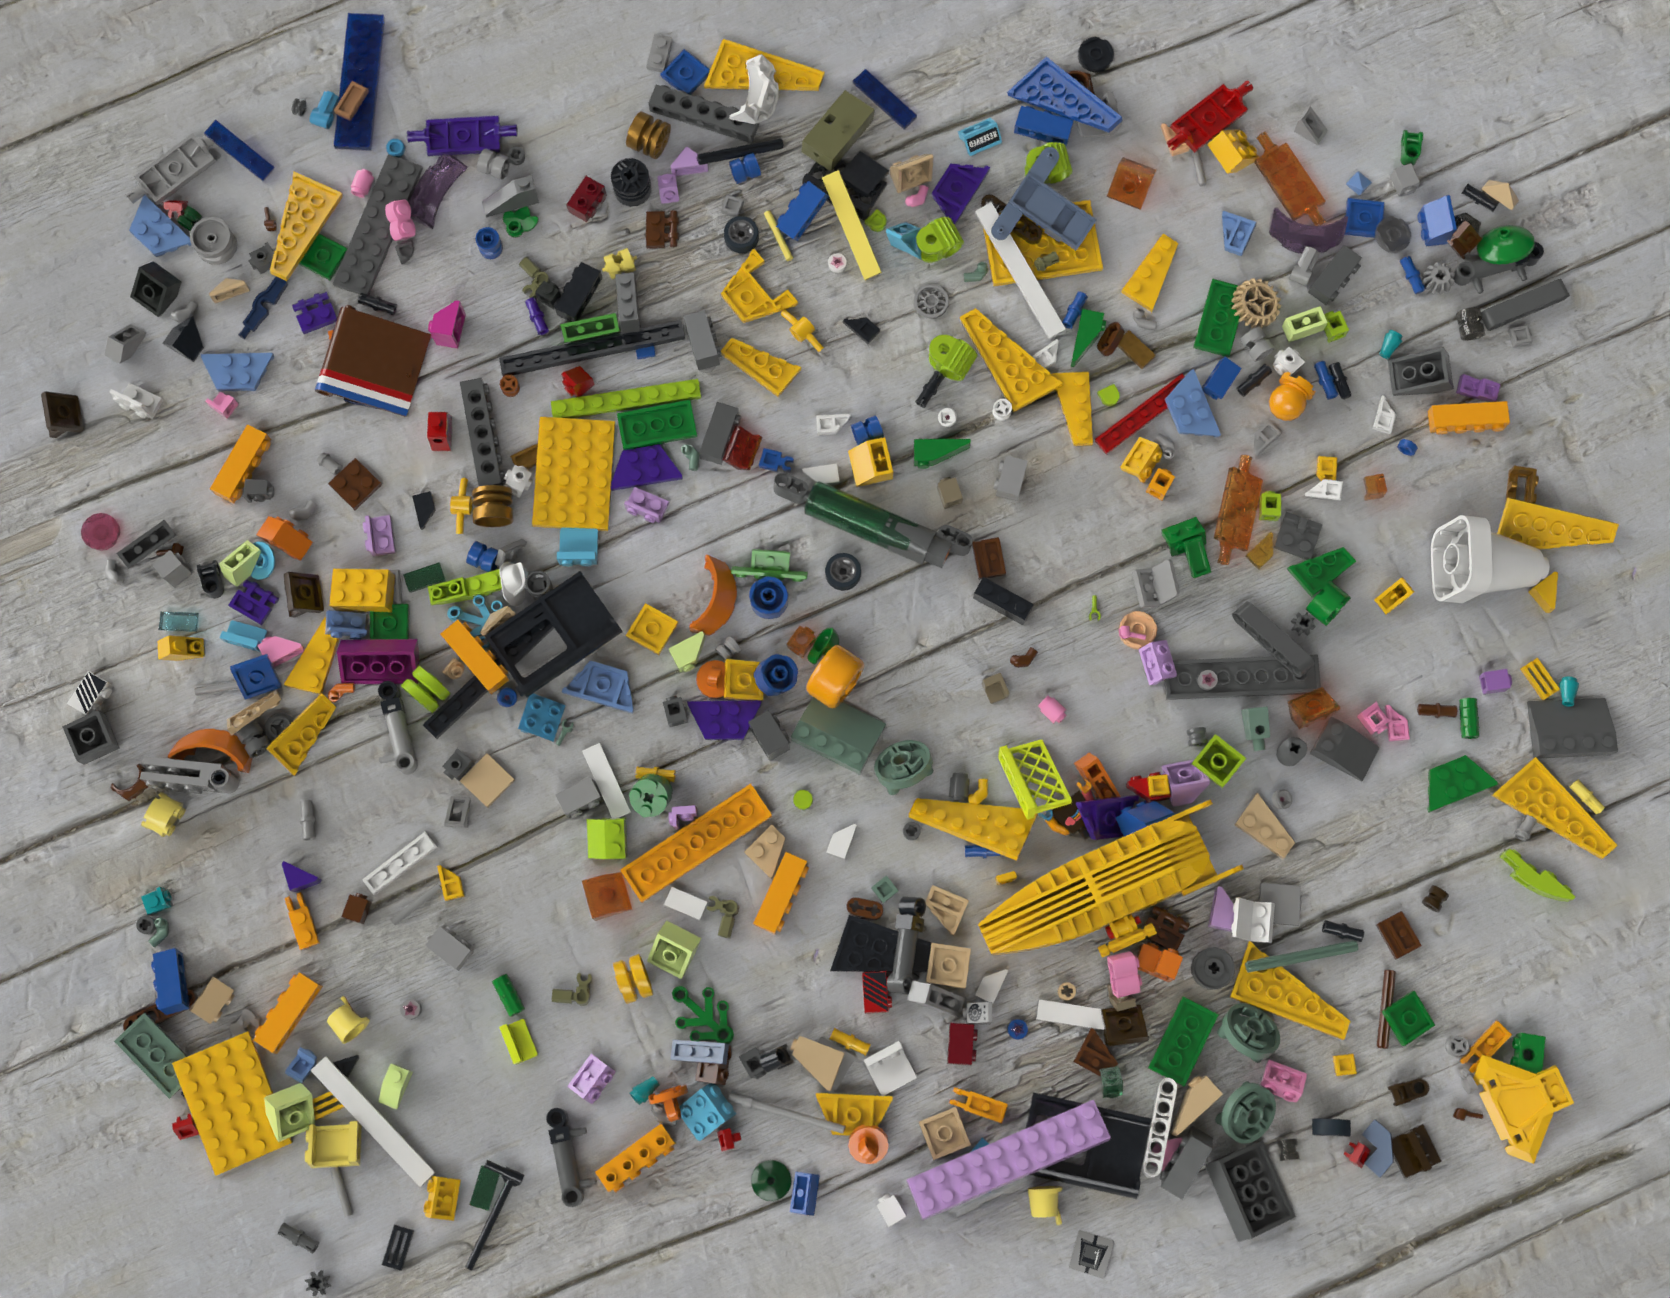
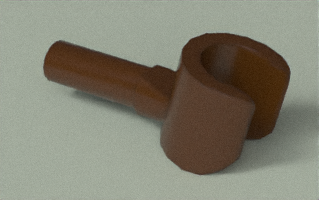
(269, 224)
(176, 548)
(1461, 1114)

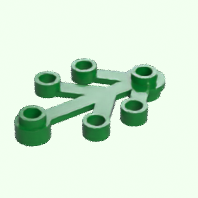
(705, 1017)

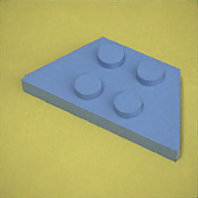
(156, 230)
(237, 370)
(1190, 408)
(602, 686)

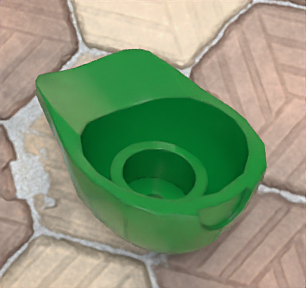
(822, 644)

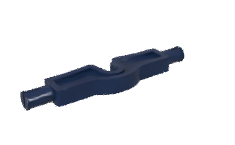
(258, 312)

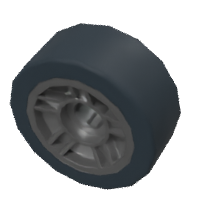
(745, 226)
(849, 564)
(1331, 1127)

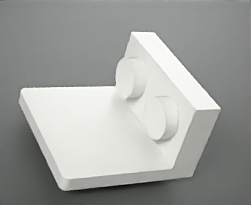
(139, 400)
(1253, 920)
(890, 1068)

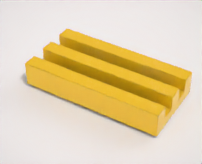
(1545, 674)
(317, 1116)

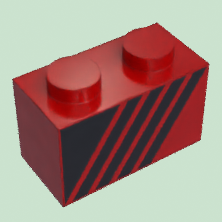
(875, 993)

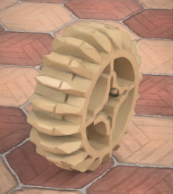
(1260, 294)

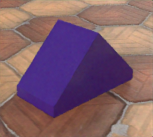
(297, 878)

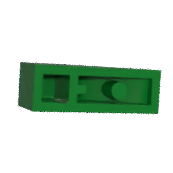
(1089, 330)
(933, 451)

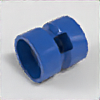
(745, 168)
(489, 243)
(867, 431)
(481, 556)

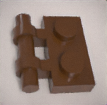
(656, 229)
(1167, 936)

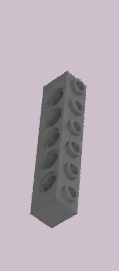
(693, 116)
(477, 388)

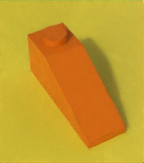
(1092, 770)

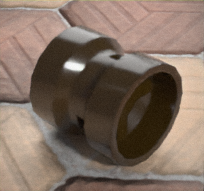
(1435, 898)

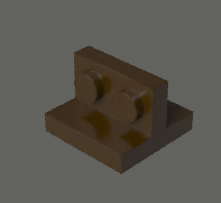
(61, 413)
(303, 593)
(1124, 1026)
(1414, 1151)

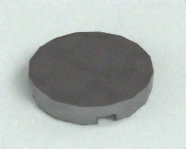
(1393, 234)

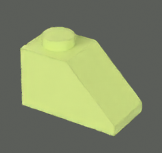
(240, 563)
(688, 652)
(394, 1085)

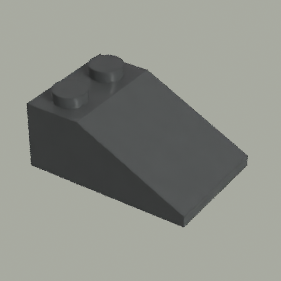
(1421, 373)
(1345, 749)

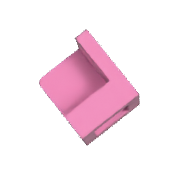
(223, 404)

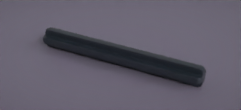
(740, 151)

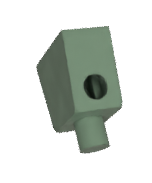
(1255, 718)

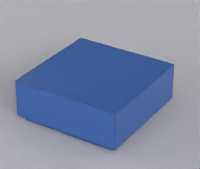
(645, 352)

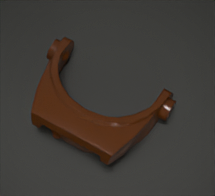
(1084, 77)
(134, 791)

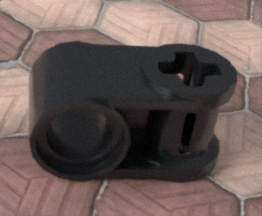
(211, 575)
(776, 1059)

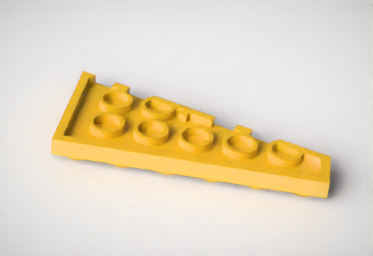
(989, 826)
(1286, 996)

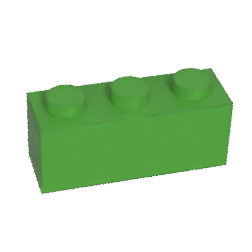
(590, 327)

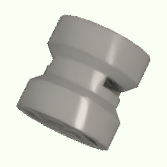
(732, 648)

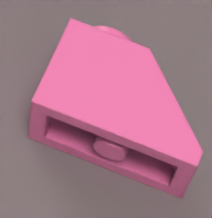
(280, 649)

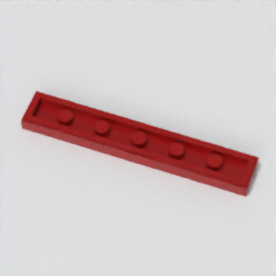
(1136, 419)

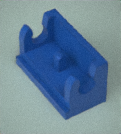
(1221, 378)

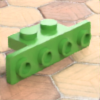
(769, 564)

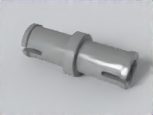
(307, 820)

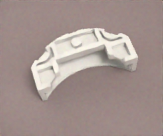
(762, 92)

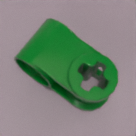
(1410, 144)

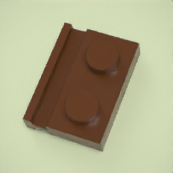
(1464, 239)
(988, 558)
(1398, 935)

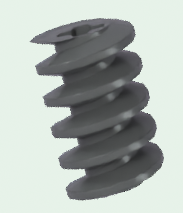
(1298, 749)

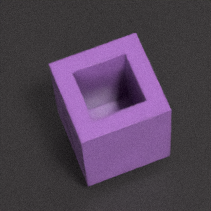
(1495, 681)

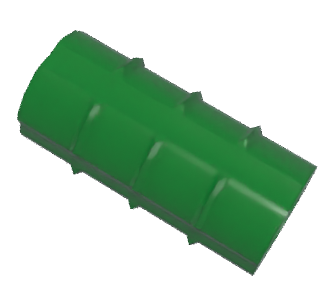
(1469, 718)
(508, 995)

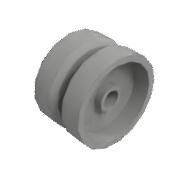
(213, 241)

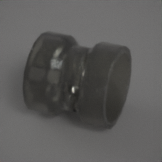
(1288, 1149)

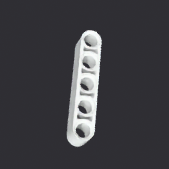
(1163, 1118)

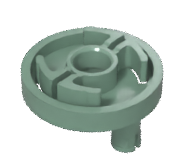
(916, 766)
(1237, 1031)
(1237, 1108)

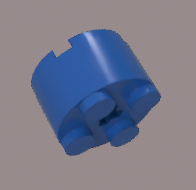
(761, 590)
(767, 680)

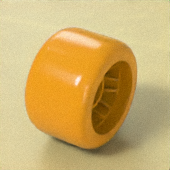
(835, 676)

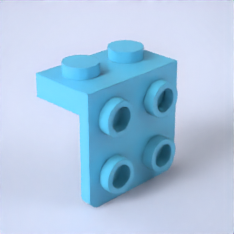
(578, 547)
(706, 1111)

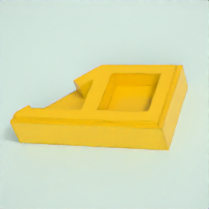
(1326, 468)
(451, 884)

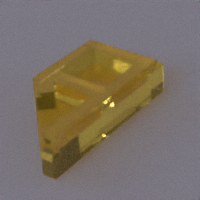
(1261, 552)

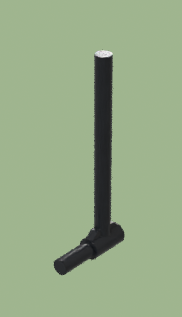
(511, 1178)

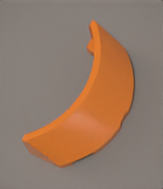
(722, 600)
(214, 739)

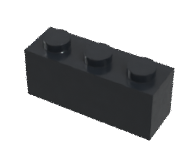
(578, 292)
(1003, 601)

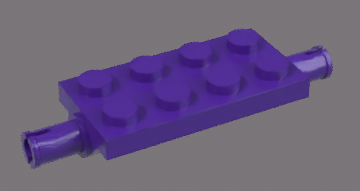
(462, 135)

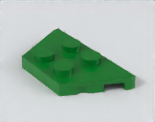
(1456, 781)

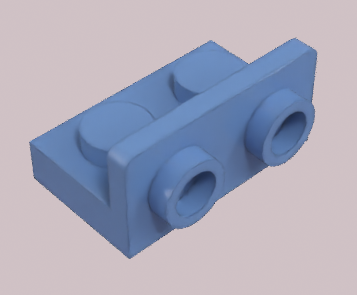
(345, 624)

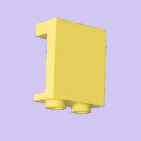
(334, 1145)

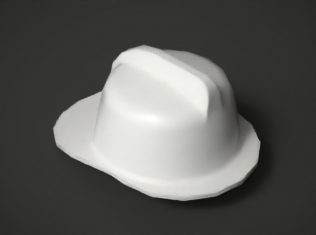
(513, 582)

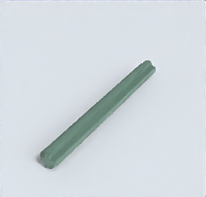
(1301, 956)

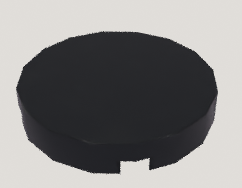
(1095, 54)

